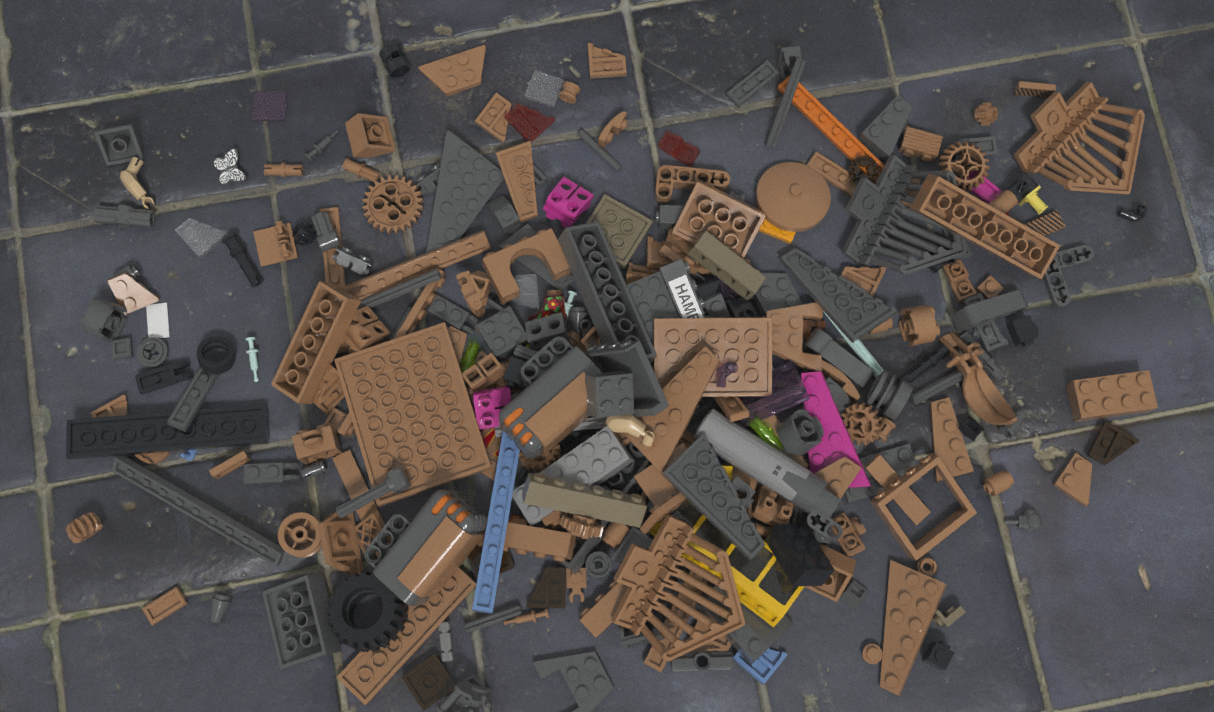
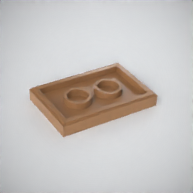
(655, 484)

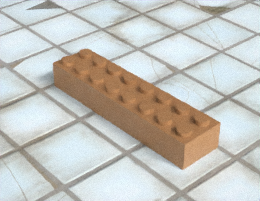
(984, 226)

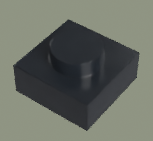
(970, 428)

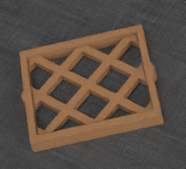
(373, 516)

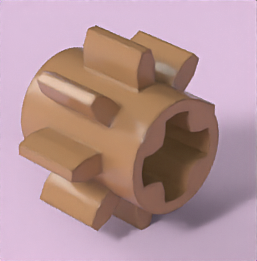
(986, 114)

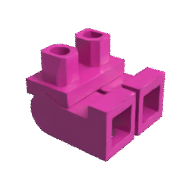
(566, 203)
(489, 404)

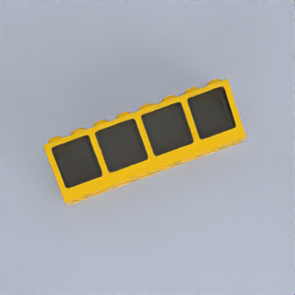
(759, 581)

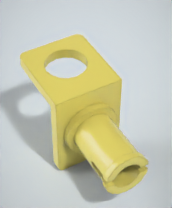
(1033, 199)

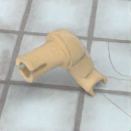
(131, 182)
(631, 425)

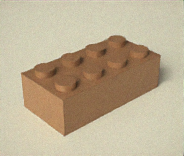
(1111, 396)

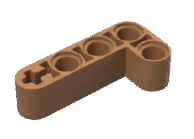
(693, 174)

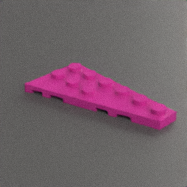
(836, 439)

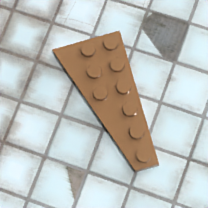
(682, 396)
(909, 612)

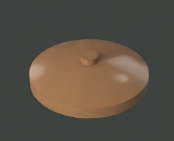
(793, 196)

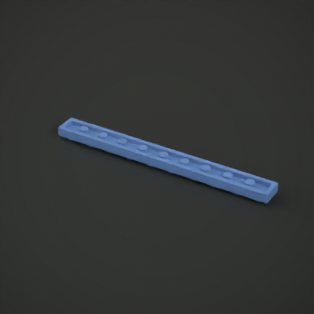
(496, 526)

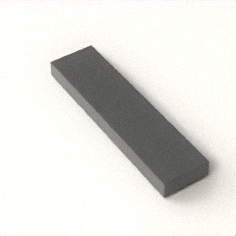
(192, 400)

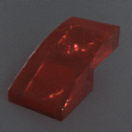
(678, 149)

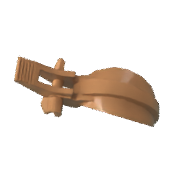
(977, 387)

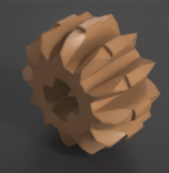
(84, 527)

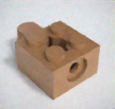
(317, 444)

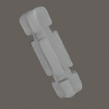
(445, 642)

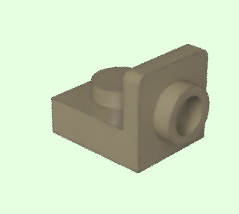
(952, 615)

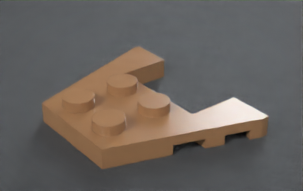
(788, 334)

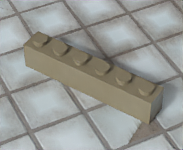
(584, 500)

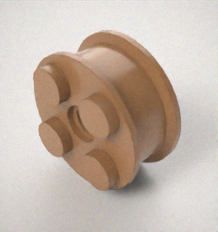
(289, 535)

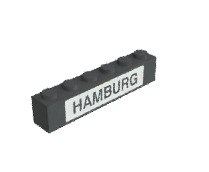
(683, 290)

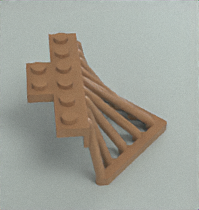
(1059, 126)
(650, 570)

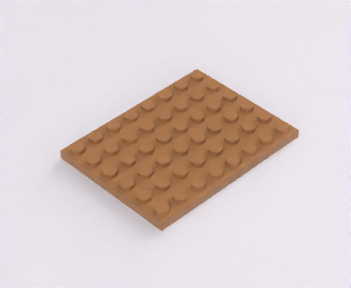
(413, 412)

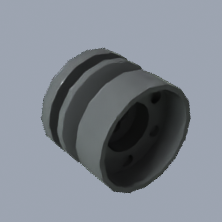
(889, 394)

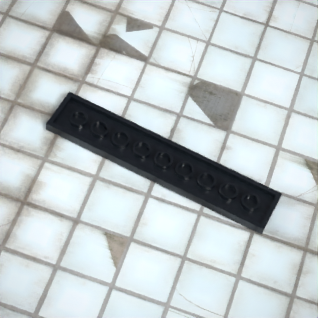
(153, 435)

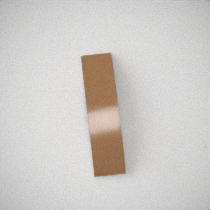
(838, 377)

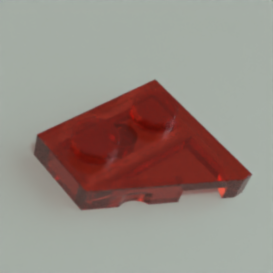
(527, 122)

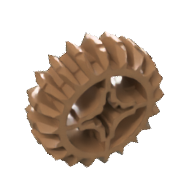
(966, 151)

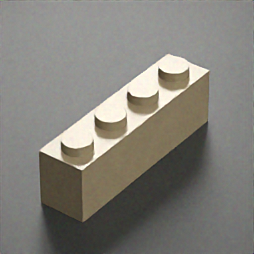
(726, 265)

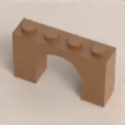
(542, 245)

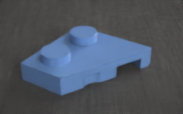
(763, 666)

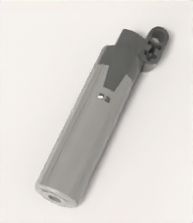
(771, 469)

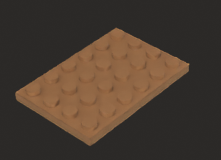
(736, 340)

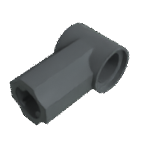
(327, 235)

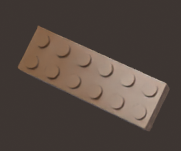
(315, 342)

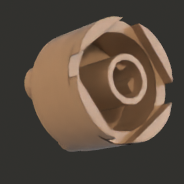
(918, 325)

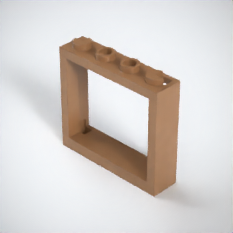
(943, 529)

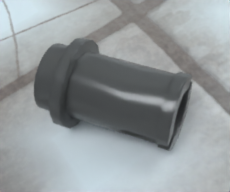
(314, 469)

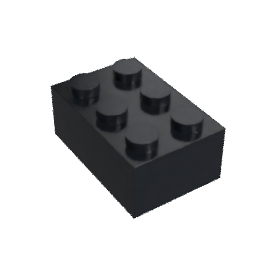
(799, 554)

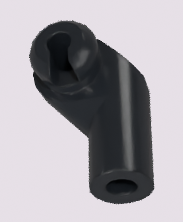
(1134, 215)

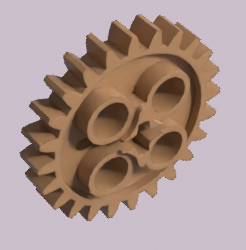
(382, 216)

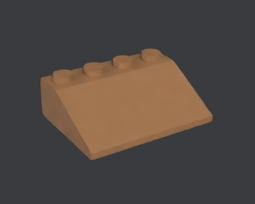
(721, 215)

